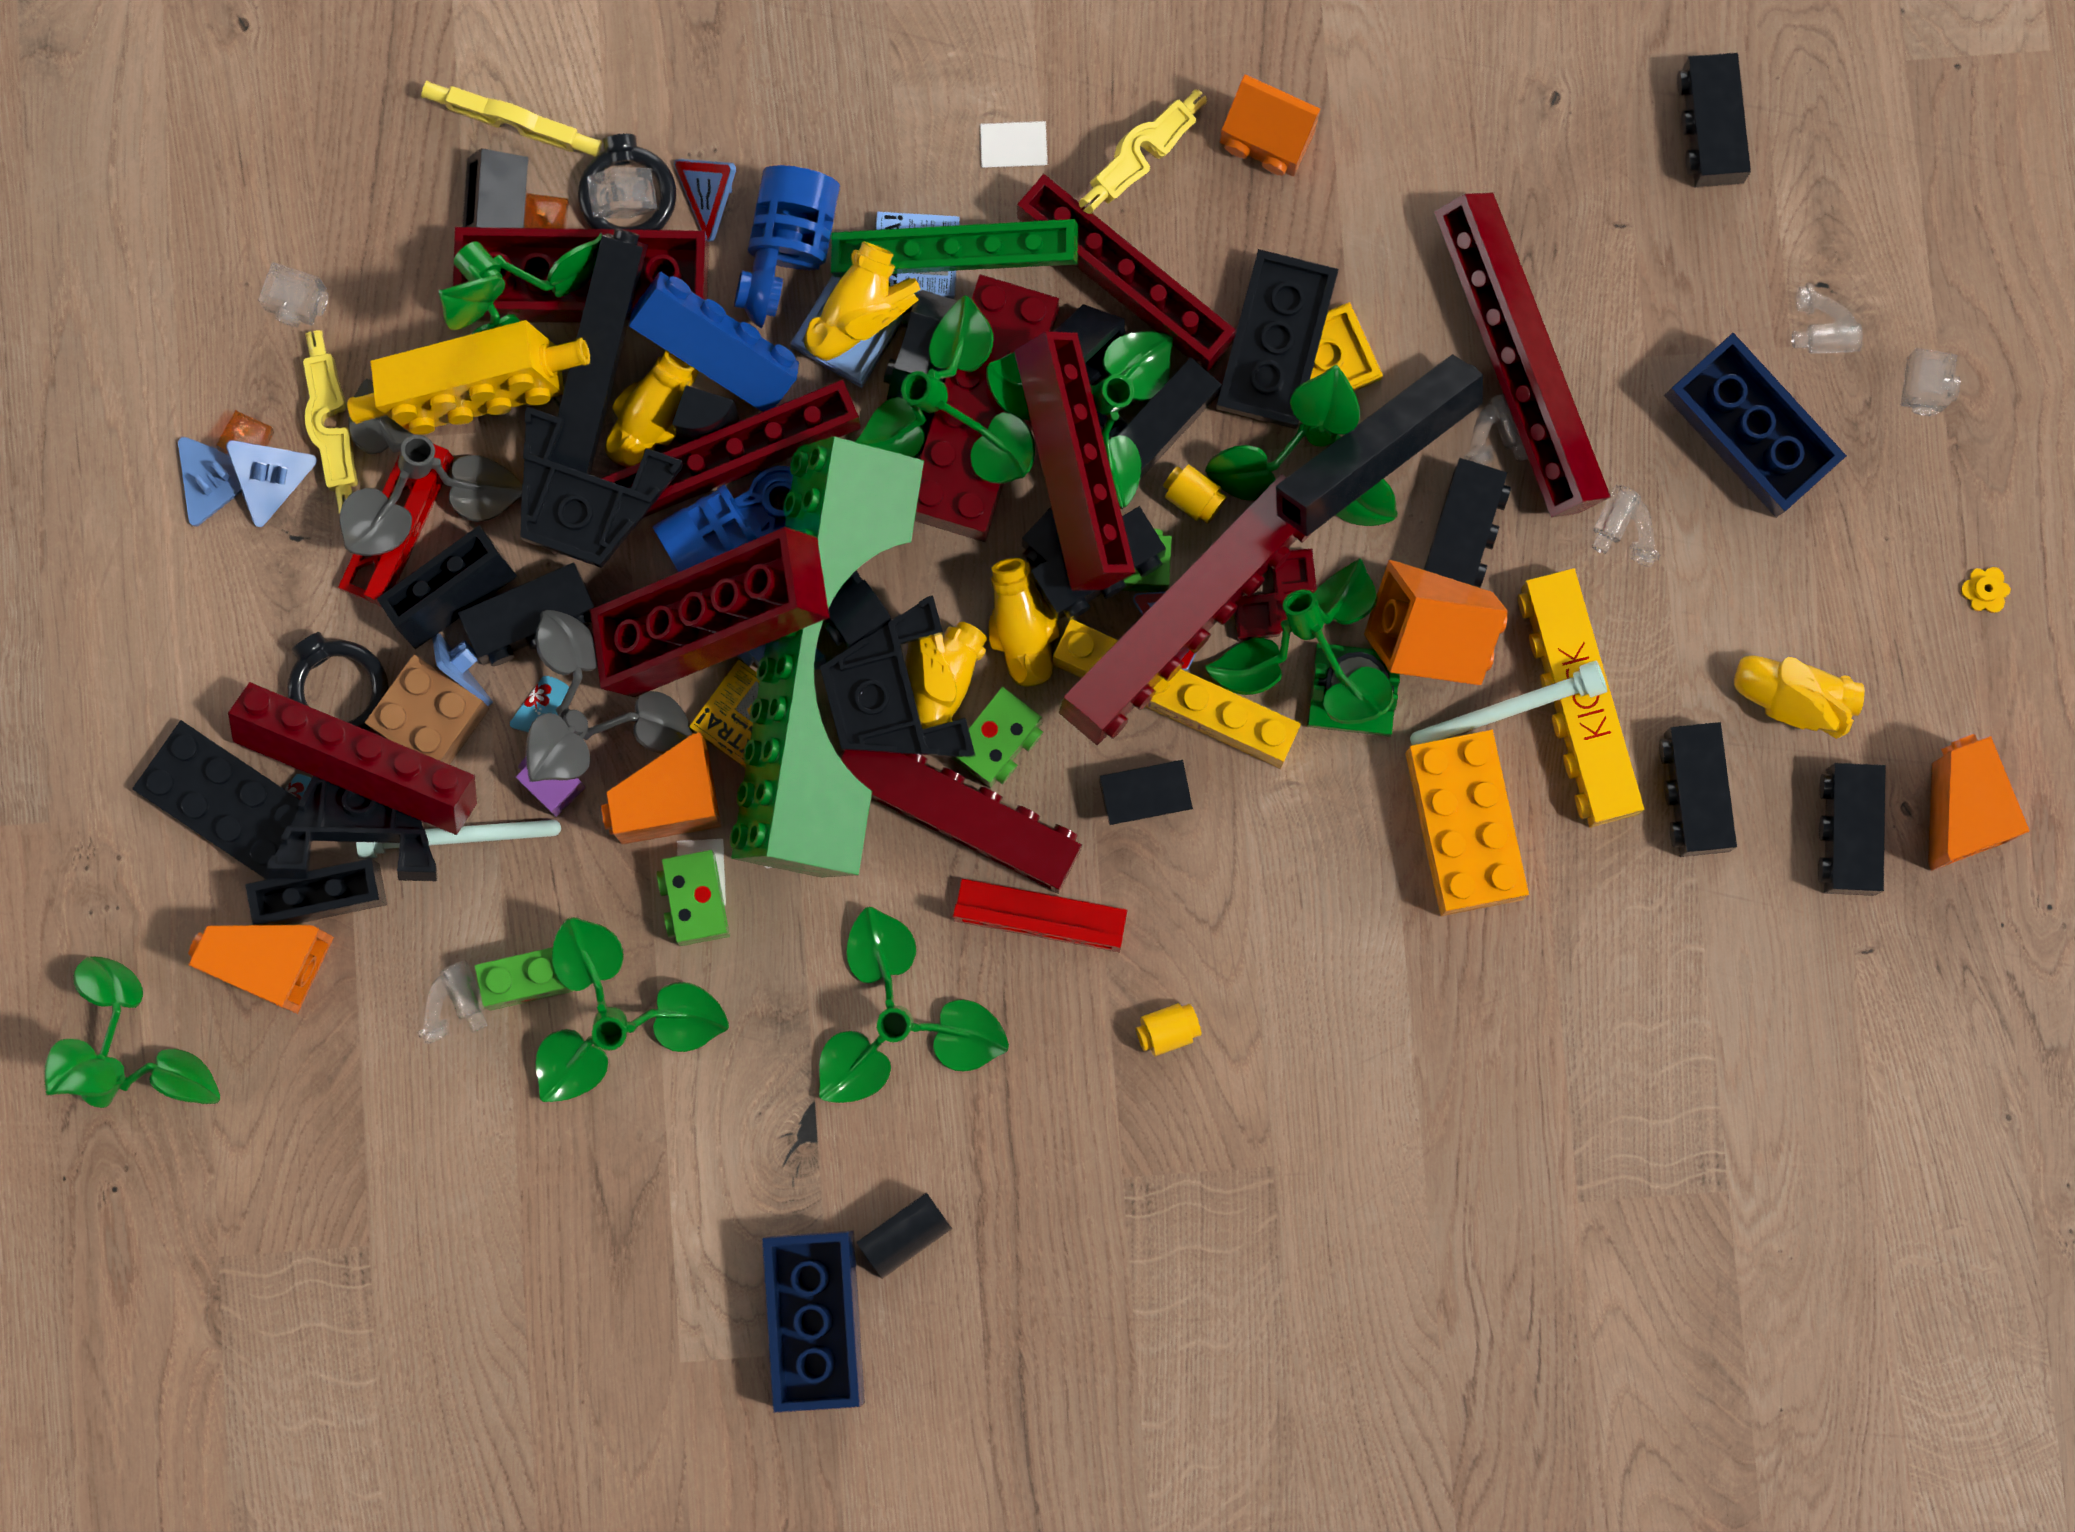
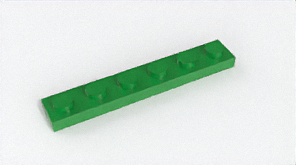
(965, 246)

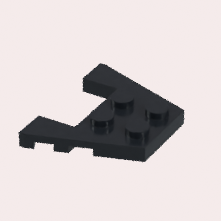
(577, 510)
(875, 697)
(343, 816)

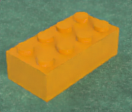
(1466, 823)

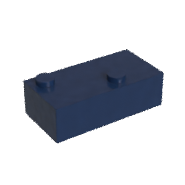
(1755, 425)
(813, 1321)

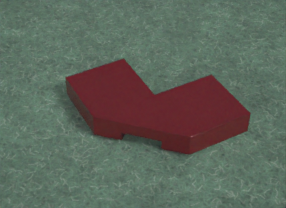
(1262, 614)

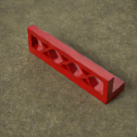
(391, 564)
(1040, 915)

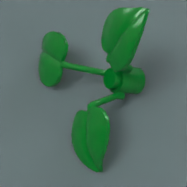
(471, 300)
(965, 343)
(1136, 370)
(1327, 410)
(1342, 598)
(591, 953)
(855, 1068)
(77, 1070)

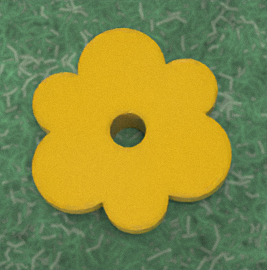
(1981, 599)

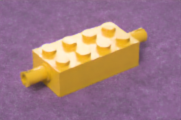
(468, 378)

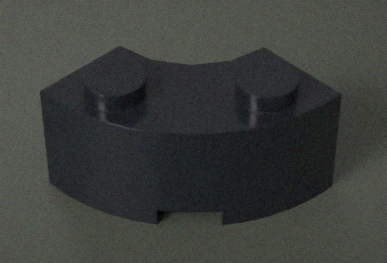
(920, 326)
(855, 612)

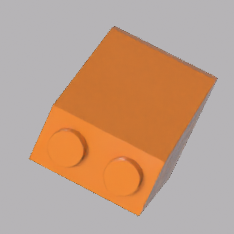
(1434, 625)
(665, 796)
(1971, 803)
(263, 959)

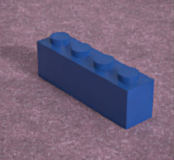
(714, 342)

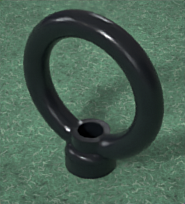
(622, 151)
(316, 650)

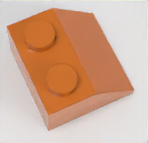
(1269, 126)

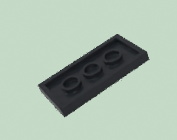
(1276, 337)
(219, 797)

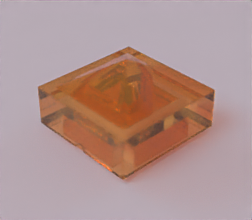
(545, 211)
(246, 430)

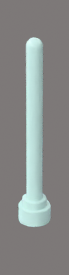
(1585, 681)
(472, 833)

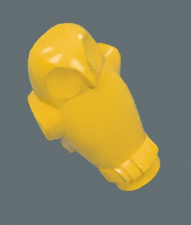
(859, 304)
(648, 410)
(1021, 623)
(943, 671)
(1800, 694)

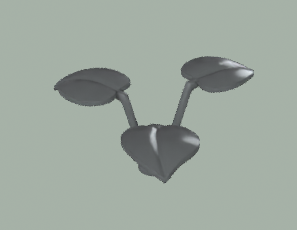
(377, 525)
(557, 741)

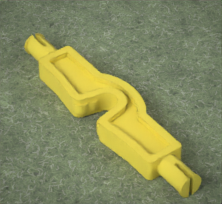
(499, 112)
(1128, 161)
(324, 401)

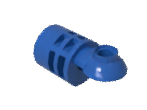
(788, 231)
(723, 523)

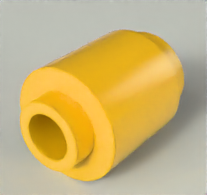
(1194, 493)
(1168, 1029)

